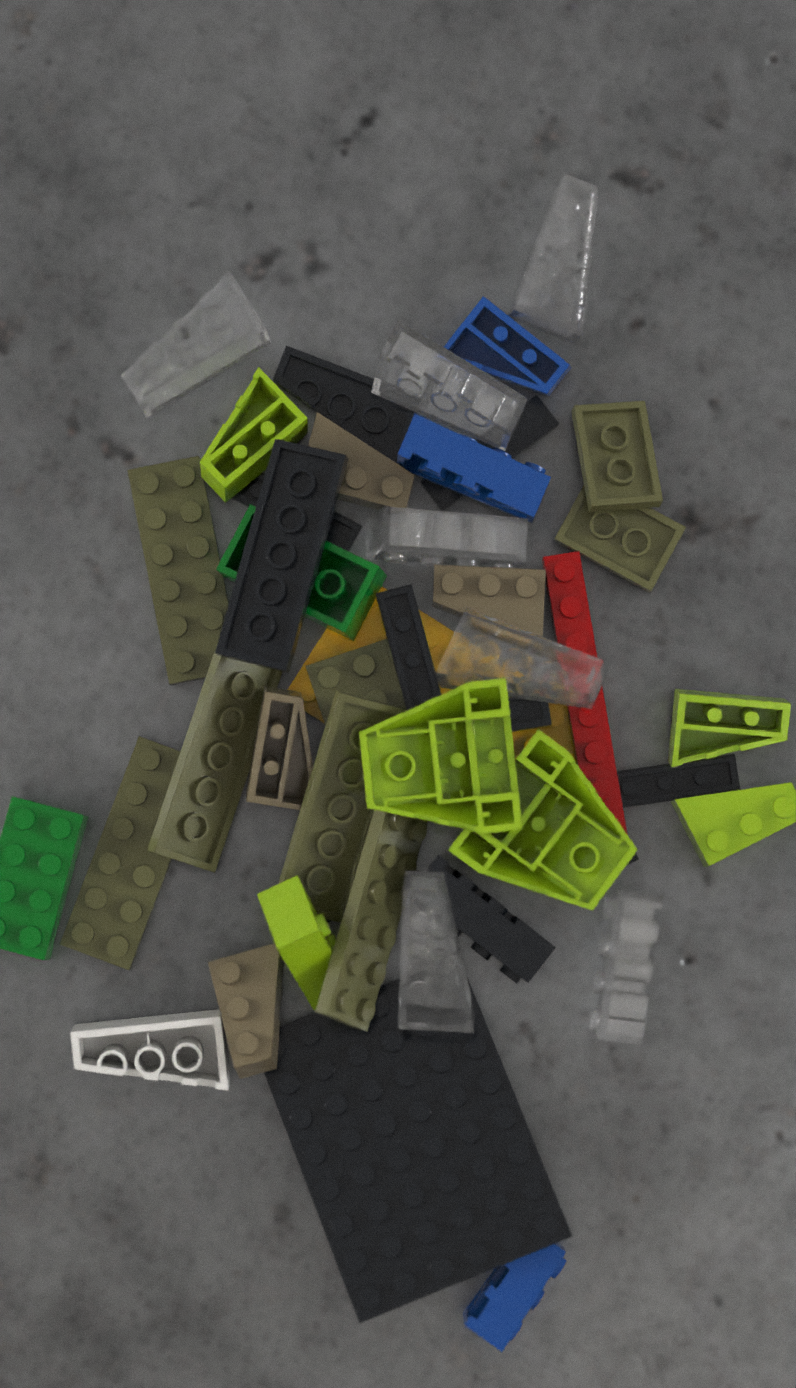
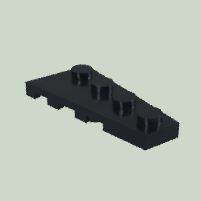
(345, 400)

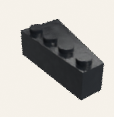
(492, 926)

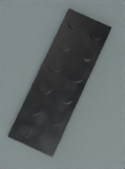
(282, 555)

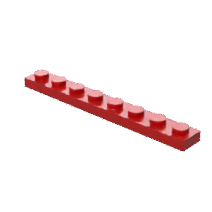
(588, 726)

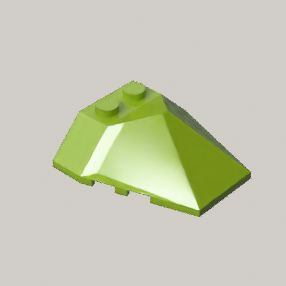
(447, 761)
(568, 836)

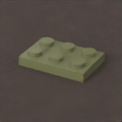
(616, 456)
(622, 541)
(359, 672)

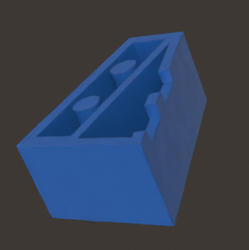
(507, 350)
(510, 1293)

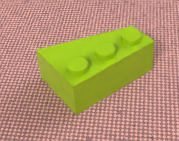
(247, 438)
(723, 723)
(735, 819)
(299, 935)

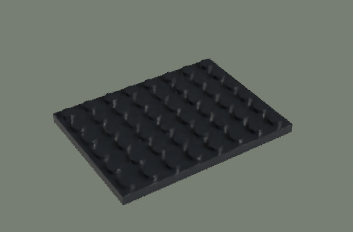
(411, 1153)

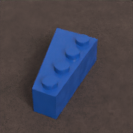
(472, 468)

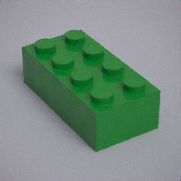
(341, 589)
(35, 874)

